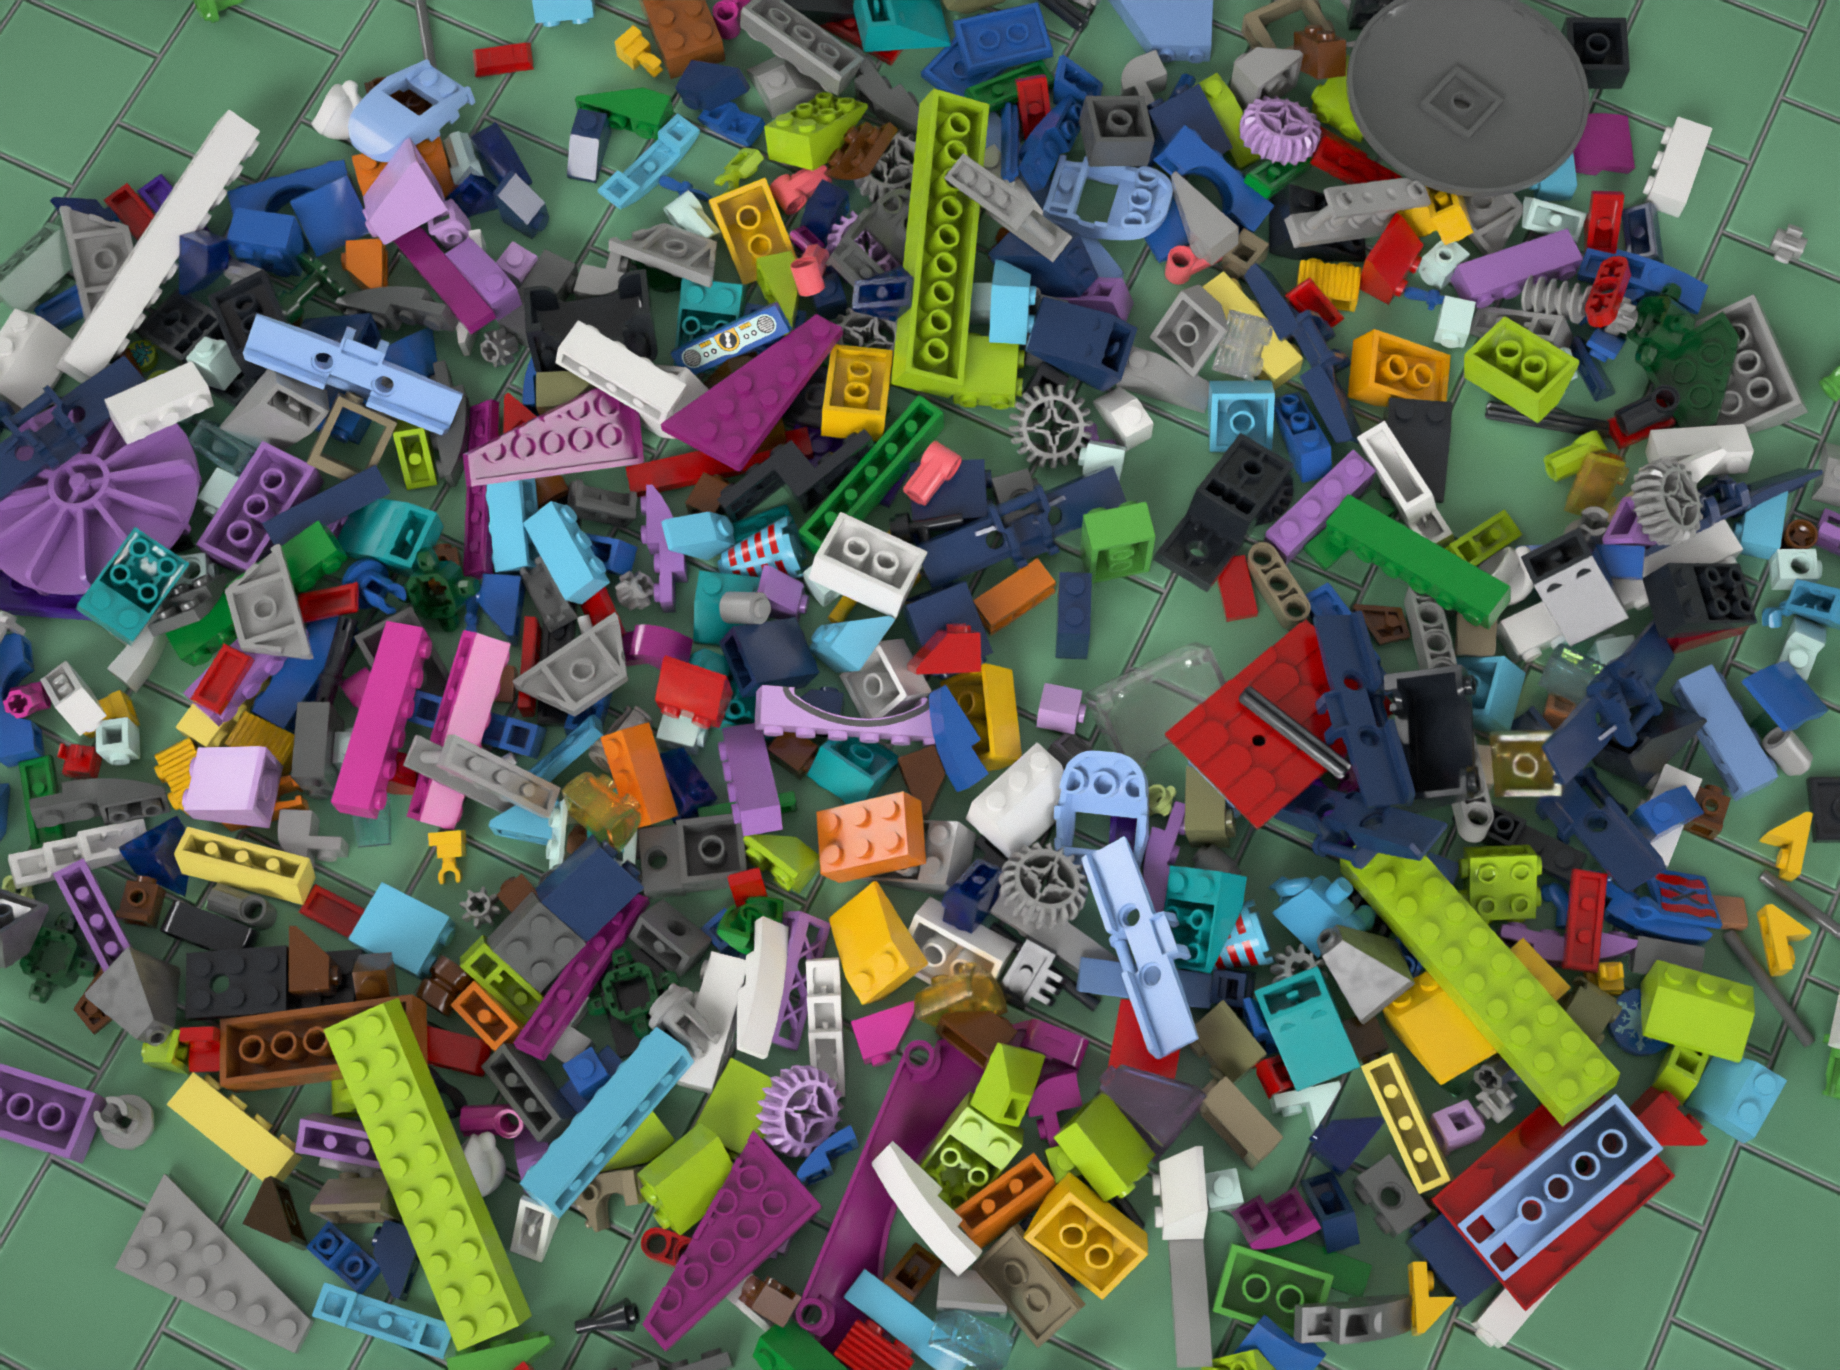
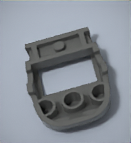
(886, 224)

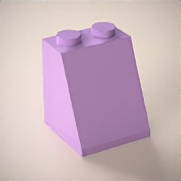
(402, 195)
(233, 785)

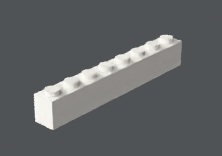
(1535, 630)

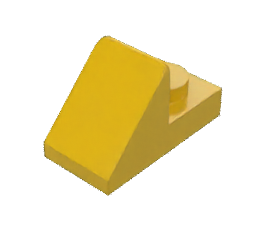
(1793, 838)
(1776, 932)
(1424, 1309)

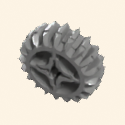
(899, 177)
(857, 334)
(1049, 411)
(1667, 502)
(1063, 891)

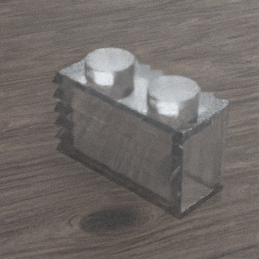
(1242, 346)

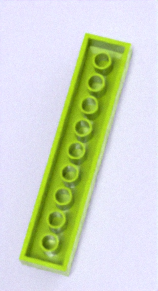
(940, 247)
(1486, 982)
(428, 1174)

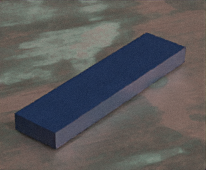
(328, 505)

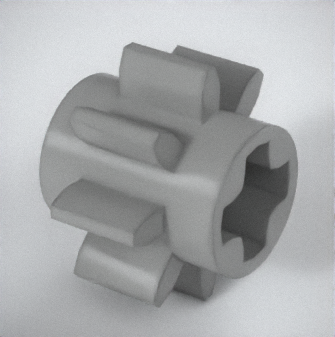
(1788, 243)
(1625, 319)
(499, 347)
(634, 590)
(473, 913)
(1496, 1105)

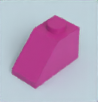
(883, 1033)

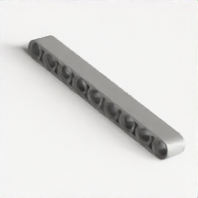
(1437, 636)

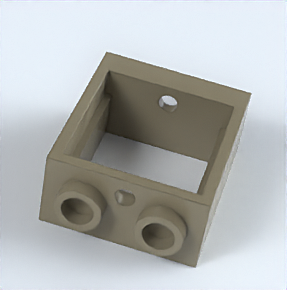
(1254, 21)
(334, 466)
(1239, 1122)

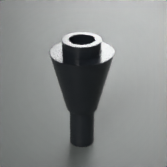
(618, 1317)

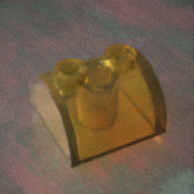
(1521, 764)
(601, 809)
(967, 991)

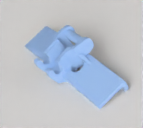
(352, 369)
(1158, 1006)

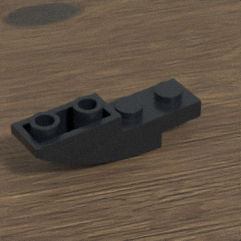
(1556, 857)

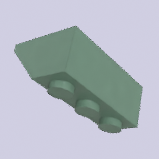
(35, 269)

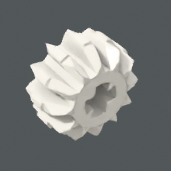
(1294, 960)

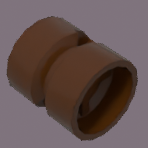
(444, 986)

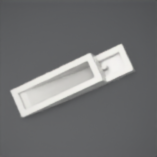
(1404, 485)
(138, 661)

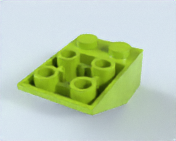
(812, 130)
(969, 1153)

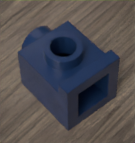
(1232, 986)

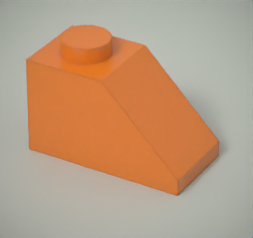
(366, 263)

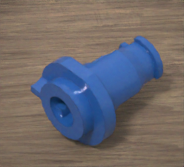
(373, 584)

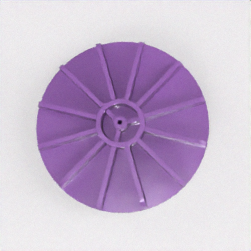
(75, 518)

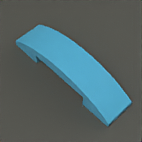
(657, 161)
(899, 1319)
(382, 1320)

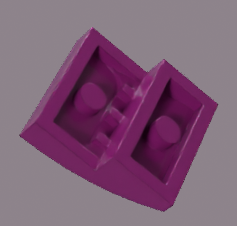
(1604, 145)
(1277, 1222)

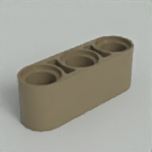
(1277, 572)

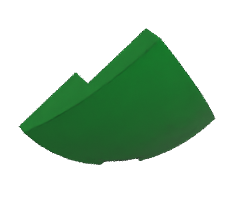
(738, 924)

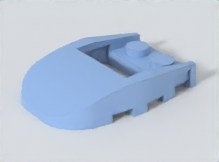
(383, 124)
(1138, 205)
(1106, 786)

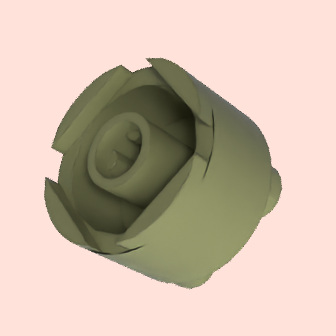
(1590, 1008)

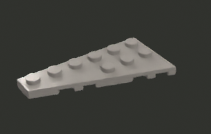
(199, 1263)

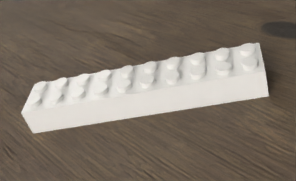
(158, 248)

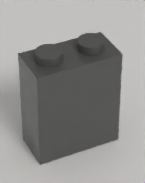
(314, 748)

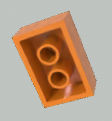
(871, 837)

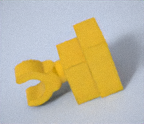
(636, 50)
(116, 706)
(449, 845)
(1608, 978)

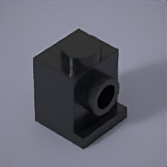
(1043, 375)

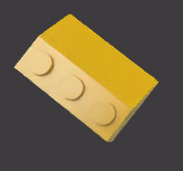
(991, 709)
(1087, 1236)

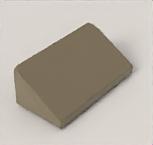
(1474, 640)

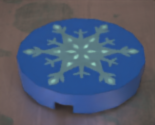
(1628, 1029)

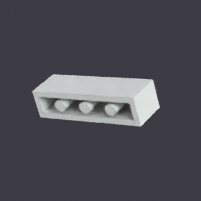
(620, 372)
(718, 1005)

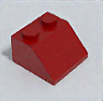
(1391, 261)
(949, 652)
(692, 693)

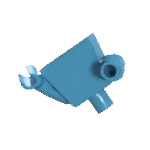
(1810, 601)
(1318, 905)

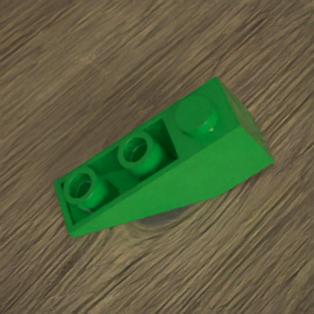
(631, 109)

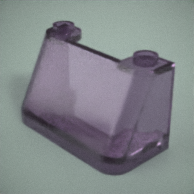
(1153, 1104)

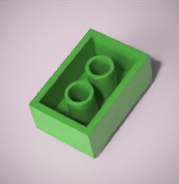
(1117, 541)
(1269, 1285)

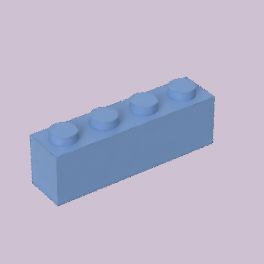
(1725, 735)

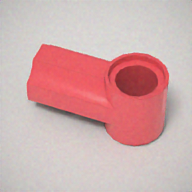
(794, 190)
(1184, 256)
(809, 270)
(936, 466)

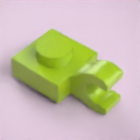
(741, 166)

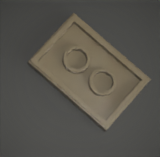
(1028, 1286)

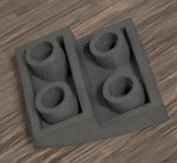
(188, 603)

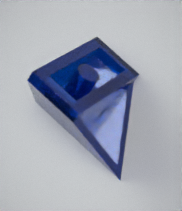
(473, 193)
(884, 295)
(154, 855)

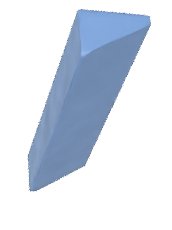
(1105, 978)

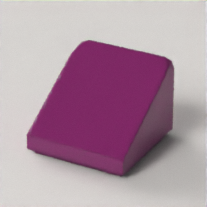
(804, 237)

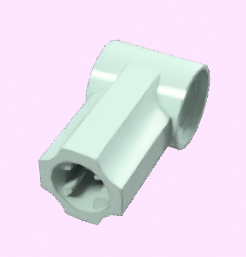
(461, 154)
(689, 215)

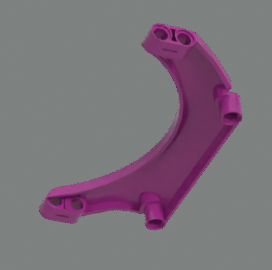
(911, 1117)

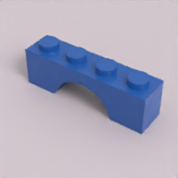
(1191, 156)
(278, 191)
(502, 731)
(18, 737)

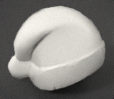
(336, 111)
(1510, 569)
(485, 1161)

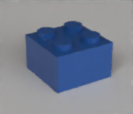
(267, 241)

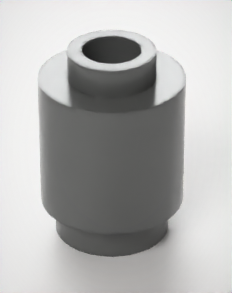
(1215, 860)

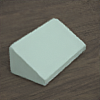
(1551, 218)

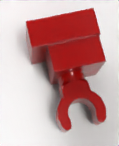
(80, 761)

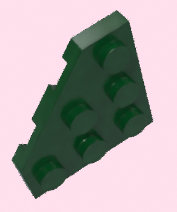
(1699, 371)

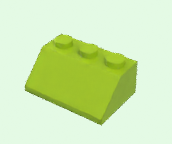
(1520, 368)
(1696, 1010)

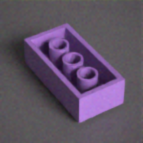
(265, 488)
(47, 1114)

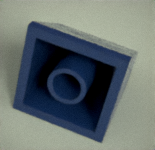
(1064, 278)
(943, 606)

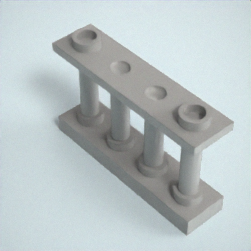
(1008, 207)
(1356, 211)
(481, 775)

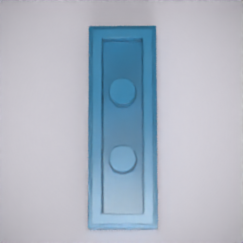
(569, 749)

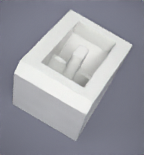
(533, 1229)

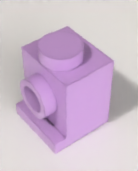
(452, 230)
(1458, 1116)

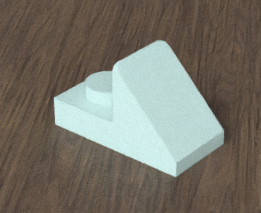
(1802, 645)
(1315, 1099)

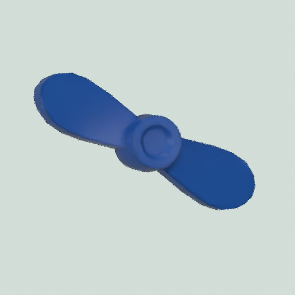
(671, 184)
(1431, 297)
(471, 617)

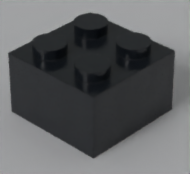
(1601, 49)

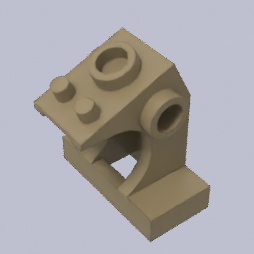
(595, 1197)

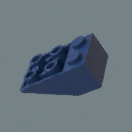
(1082, 342)

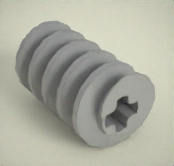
(1555, 301)

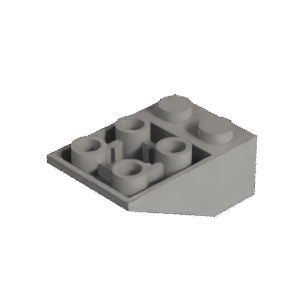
(277, 411)
(948, 855)

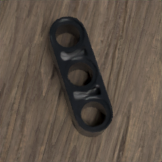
(206, 929)

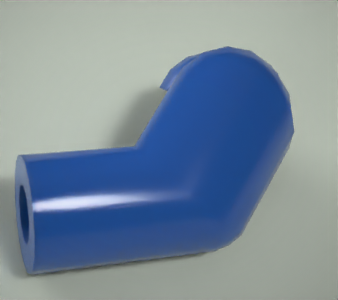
(1559, 897)

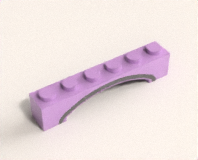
(782, 711)

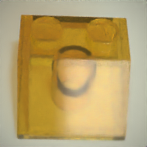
(1596, 481)

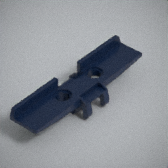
(1311, 335)
(60, 437)
(1741, 497)
(965, 547)
(1620, 684)
(1361, 713)
(1371, 829)
(1620, 846)

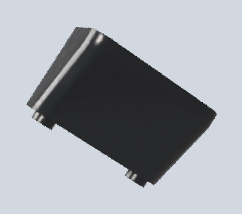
(619, 317)
(1436, 733)

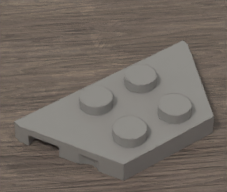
(1493, 220)
(95, 251)
(671, 251)
(268, 610)
(579, 670)

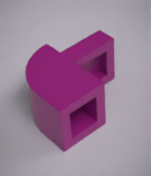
(651, 643)
(1052, 1094)

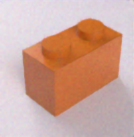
(487, 1016)

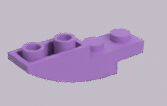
(669, 564)
(1160, 852)
(1551, 945)

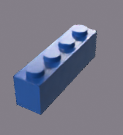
(297, 679)

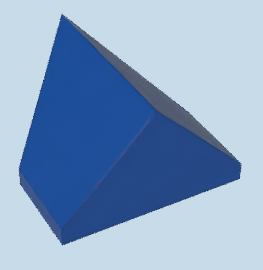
(414, 352)

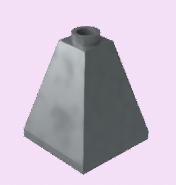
(1366, 968)
(139, 995)

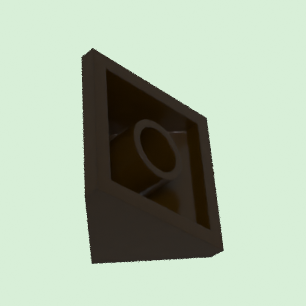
(276, 1214)

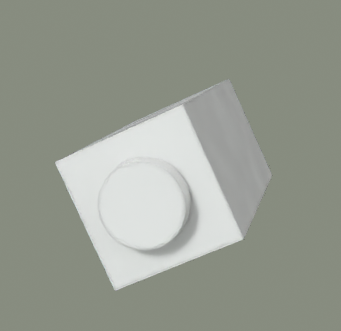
(1502, 1318)

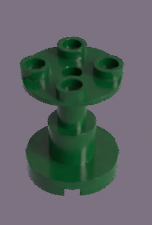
(309, 286)

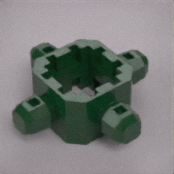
(1674, 324)
(449, 574)
(76, 962)
(627, 970)

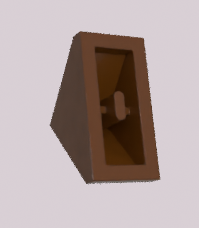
(913, 1273)

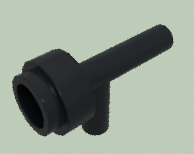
(903, 527)

